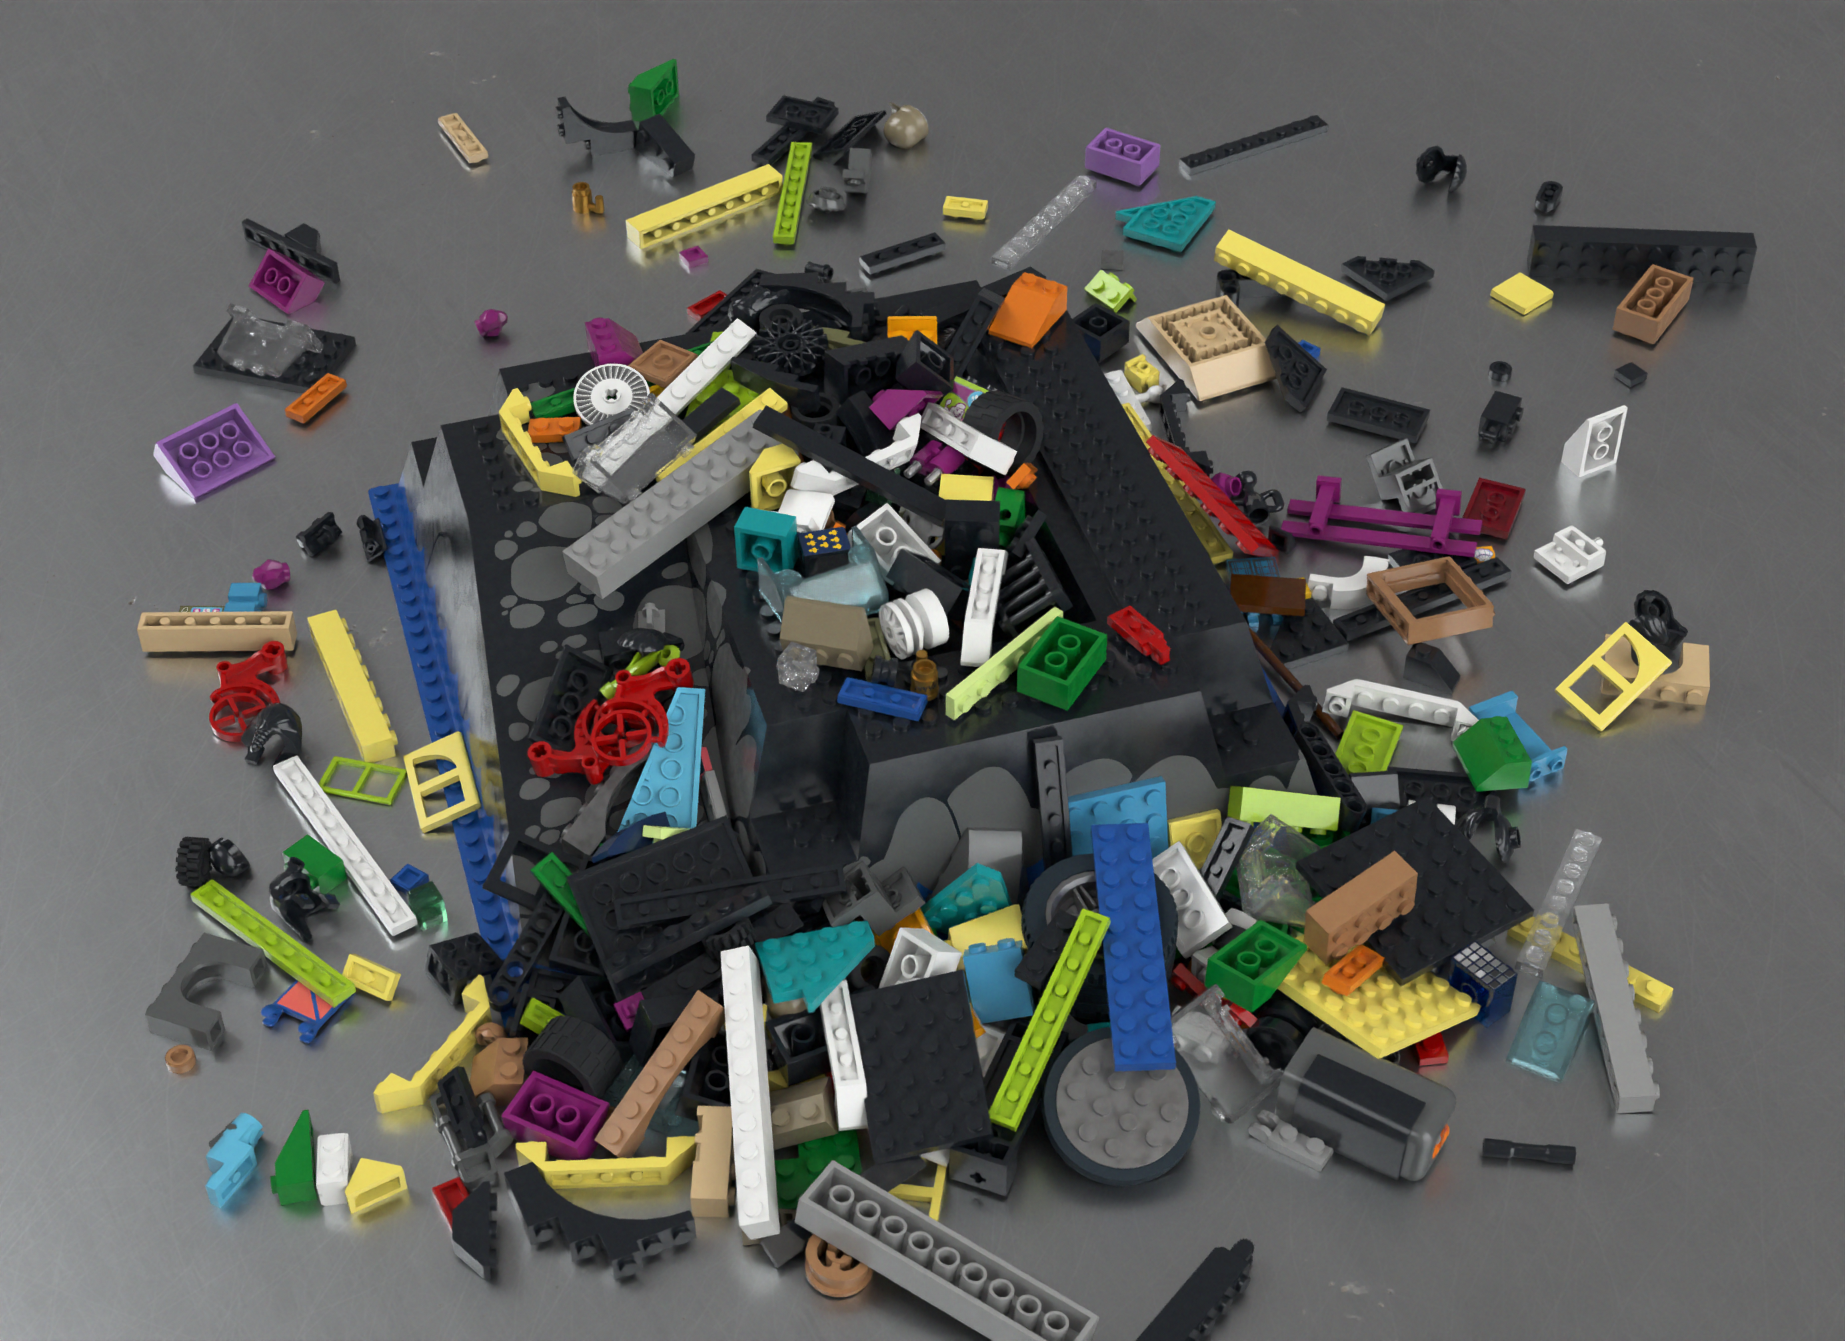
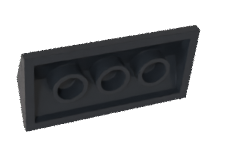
(847, 137)
(570, 690)

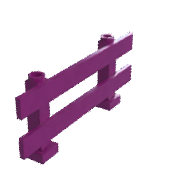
(1329, 491)

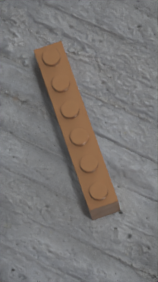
(630, 1119)

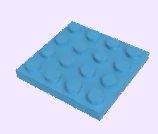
(1121, 804)

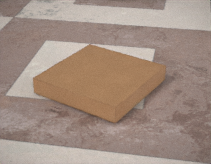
(663, 363)

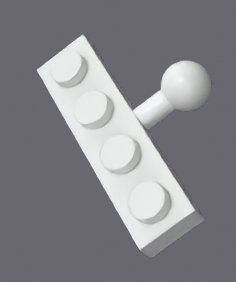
(1126, 395)

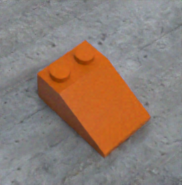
(1029, 310)

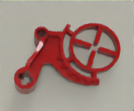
(241, 685)
(634, 695)
(583, 758)

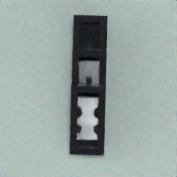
(762, 376)

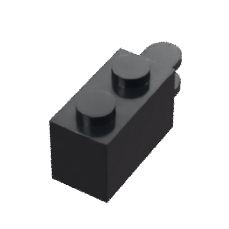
(1500, 417)

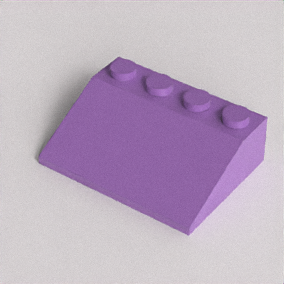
(212, 452)

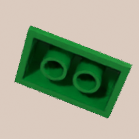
(1493, 755)

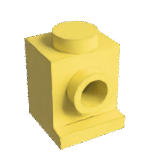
(1141, 374)

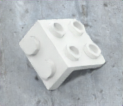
(809, 507)

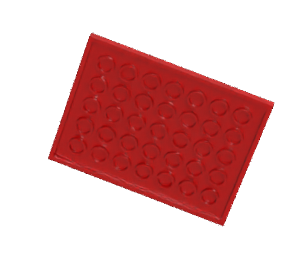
(1214, 500)

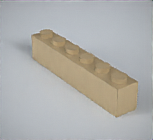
(215, 630)

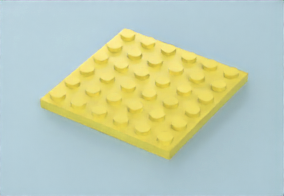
(1378, 1012)

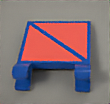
(303, 1005)

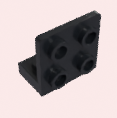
(458, 961)

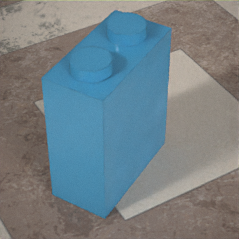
(992, 981)

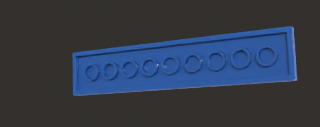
(1132, 948)

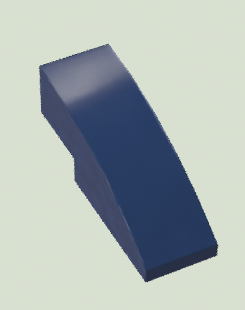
(629, 838)

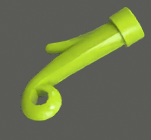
(641, 666)

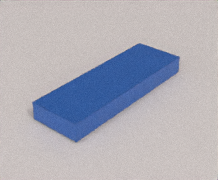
(882, 699)

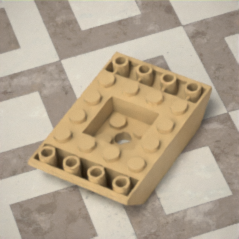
(1210, 347)

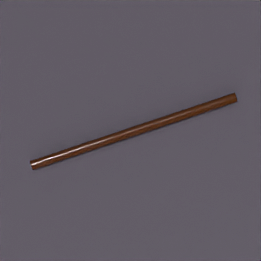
(1290, 679)

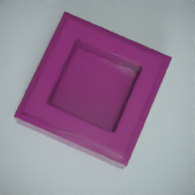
(693, 257)

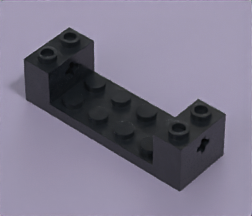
(993, 1162)

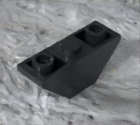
(474, 1230)

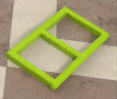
(368, 767)

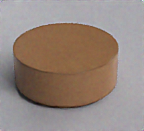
(180, 1059)

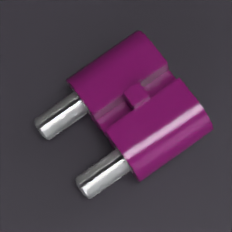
(936, 460)

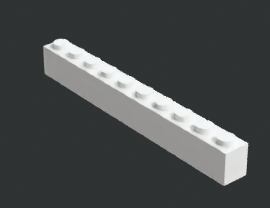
(749, 1094)

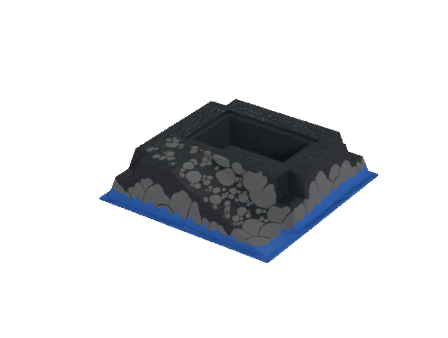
(797, 771)

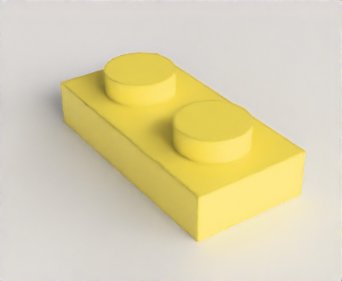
(965, 207)
(371, 977)

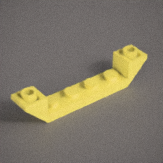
(549, 478)
(398, 1093)
(610, 1172)

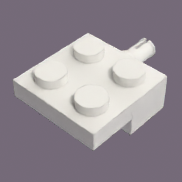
(1571, 554)

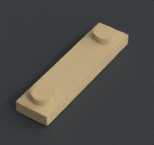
(463, 138)

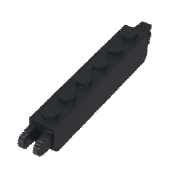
(1203, 1295)

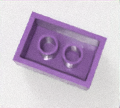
(1122, 156)

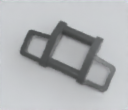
(472, 1157)

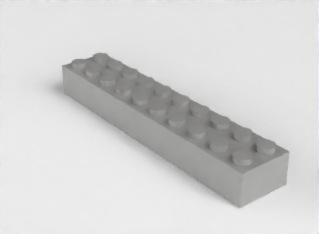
(667, 511)
(937, 1262)

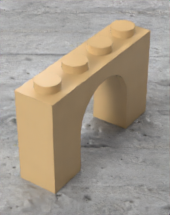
(1686, 685)

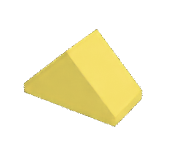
(372, 1183)

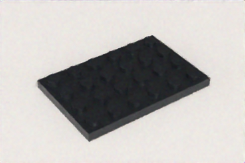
(297, 378)
(921, 1067)

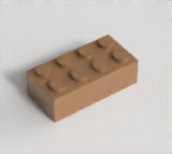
(1652, 304)
(1360, 908)

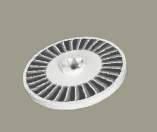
(606, 380)

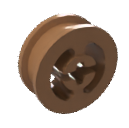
(838, 1275)

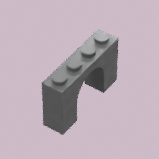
(207, 961)

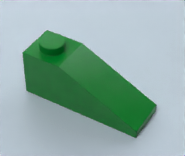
(296, 1165)

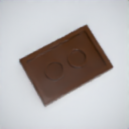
(1269, 594)

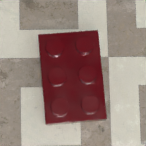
(1495, 505)

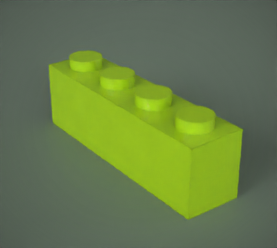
(1294, 809)

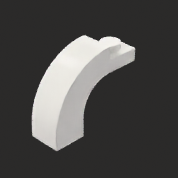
(1346, 591)

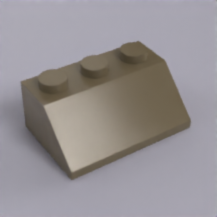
(832, 629)
(803, 1113)

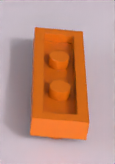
(315, 398)
(1023, 477)
(1352, 970)

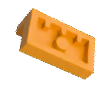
(909, 324)

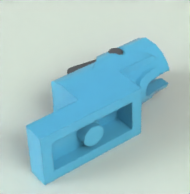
(232, 1157)

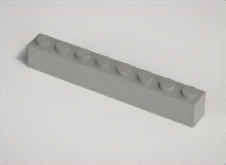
(1614, 1009)

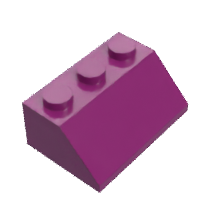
(285, 282)
(611, 343)
(894, 405)
(556, 1115)

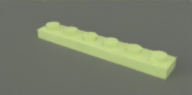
(997, 667)

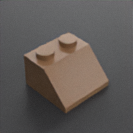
(500, 1069)

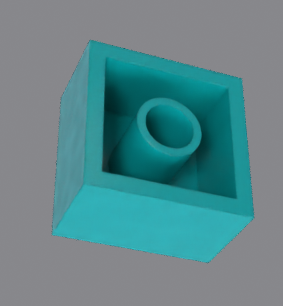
(766, 536)

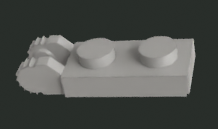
(1289, 1142)

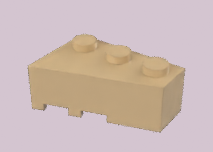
(714, 1163)

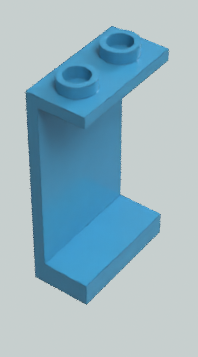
(1542, 757)

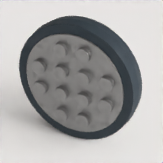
(1118, 1123)

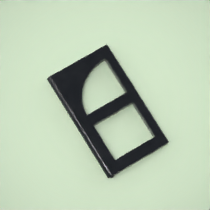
(496, 886)

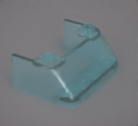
(853, 584)

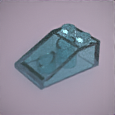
(1550, 1031)

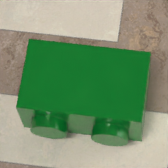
(321, 864)

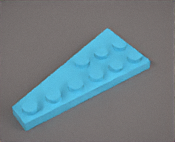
(673, 772)

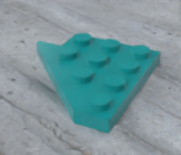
(1167, 223)
(967, 898)
(813, 961)

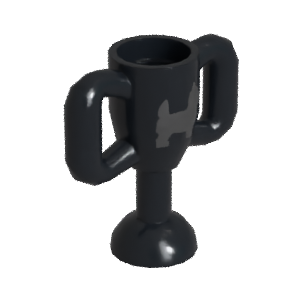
(1253, 503)

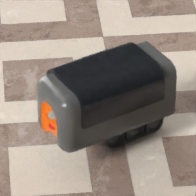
(1365, 1105)

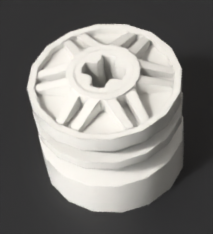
(914, 623)

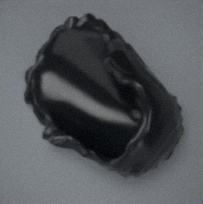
(751, 306)

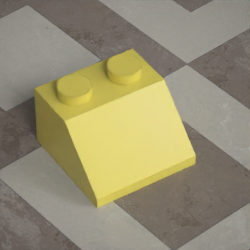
(772, 476)

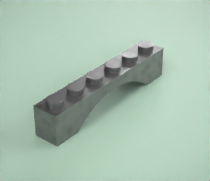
(590, 826)

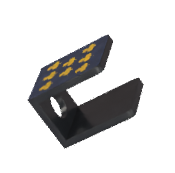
(822, 550)

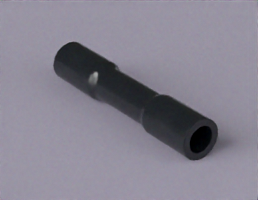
(1548, 1153)

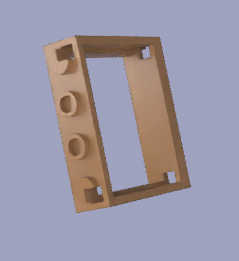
(1385, 583)

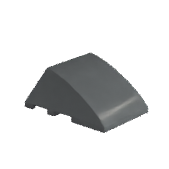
(994, 848)

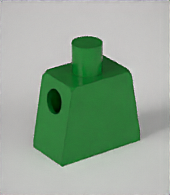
(1014, 502)

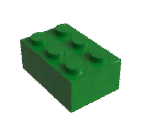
(1061, 663)

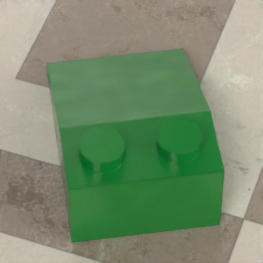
(653, 91)
(1254, 965)

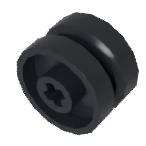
(1280, 1031)

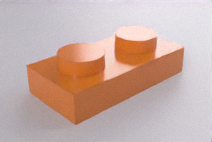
(552, 429)

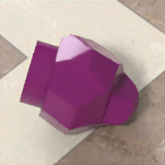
(491, 322)
(1228, 484)
(271, 574)

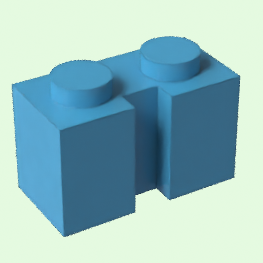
(246, 598)

